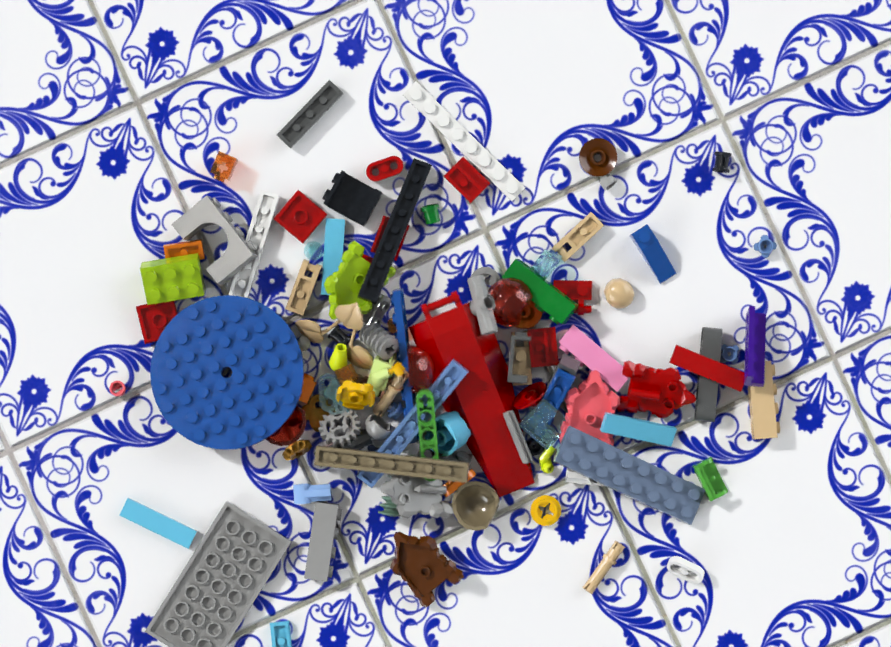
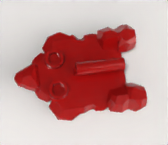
(653, 390)

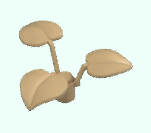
(352, 319)

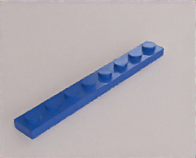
(400, 320)

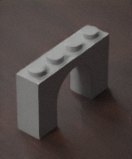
(238, 251)

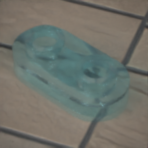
(328, 392)

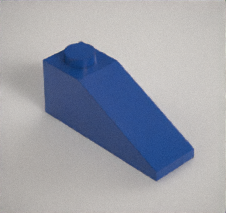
(653, 253)

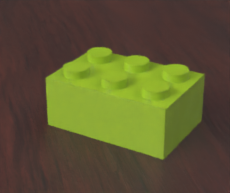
(172, 278)

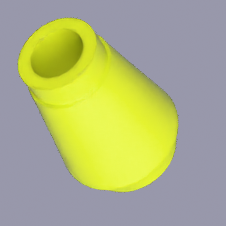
(339, 357)

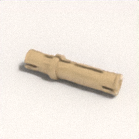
(394, 387)
(606, 563)

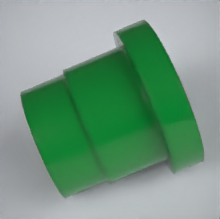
(430, 213)

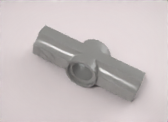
(482, 305)

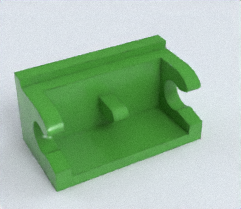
(710, 479)

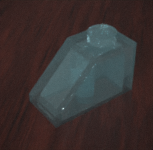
(546, 263)

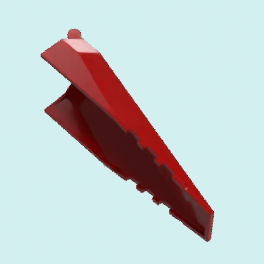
(482, 392)

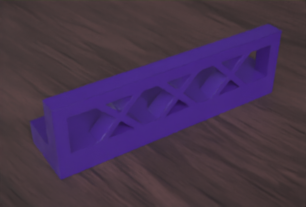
(754, 348)

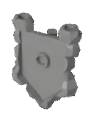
(417, 496)

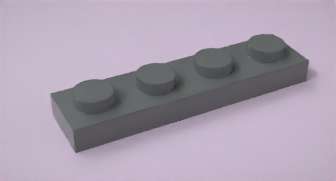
(310, 114)

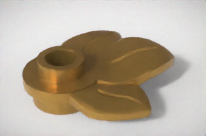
(314, 413)

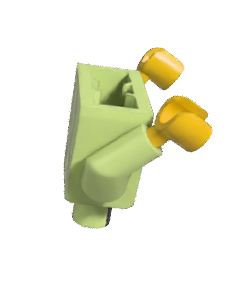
(382, 373)

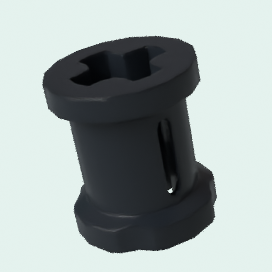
(721, 162)
(339, 336)

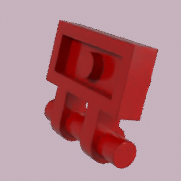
(576, 291)

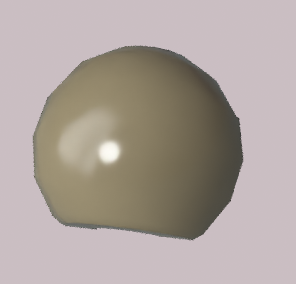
(475, 505)

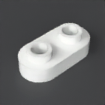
(685, 569)

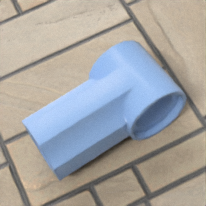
(309, 493)

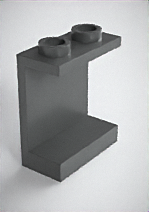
(516, 378)

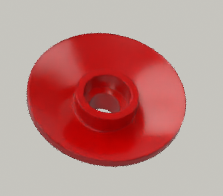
(530, 395)

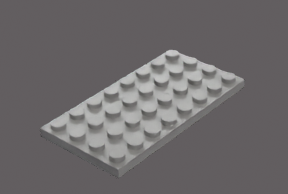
(219, 581)

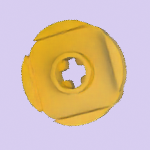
(355, 395)

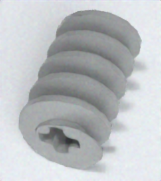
(379, 340)

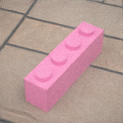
(593, 357)

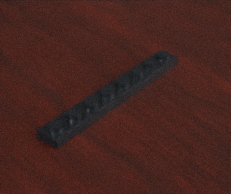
(394, 231)

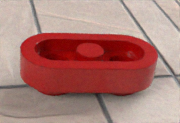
(384, 167)

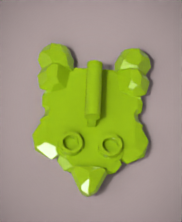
(348, 280)

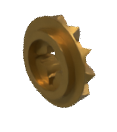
(296, 449)

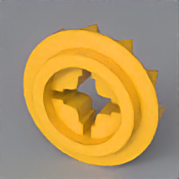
(548, 519)

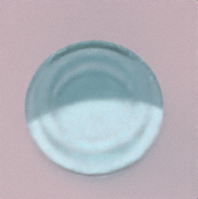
(313, 250)

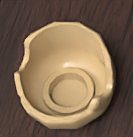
(619, 293)

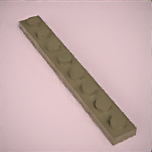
(392, 463)

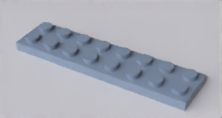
(629, 475)

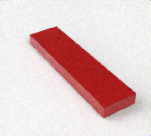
(707, 368)

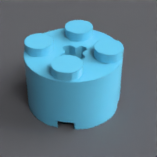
(451, 432)

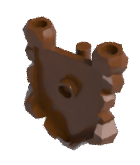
(422, 566)

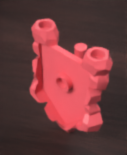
(588, 406)

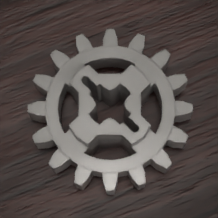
(339, 427)

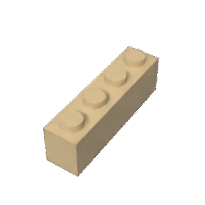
(763, 406)

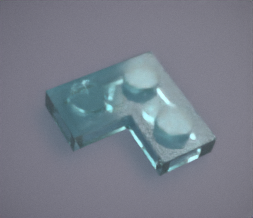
(536, 424)

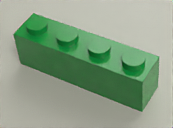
(543, 293)

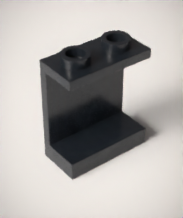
(352, 198)

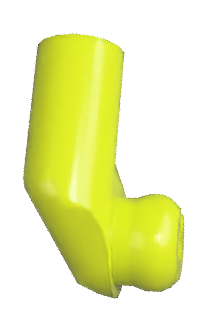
(545, 460)

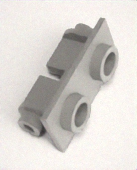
(378, 312)

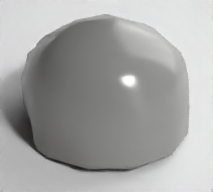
(377, 427)

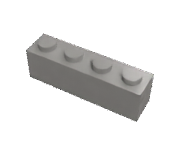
(322, 540)

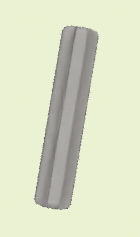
(518, 437)

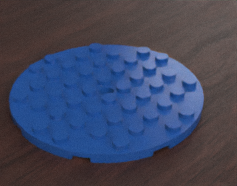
(263, 380)

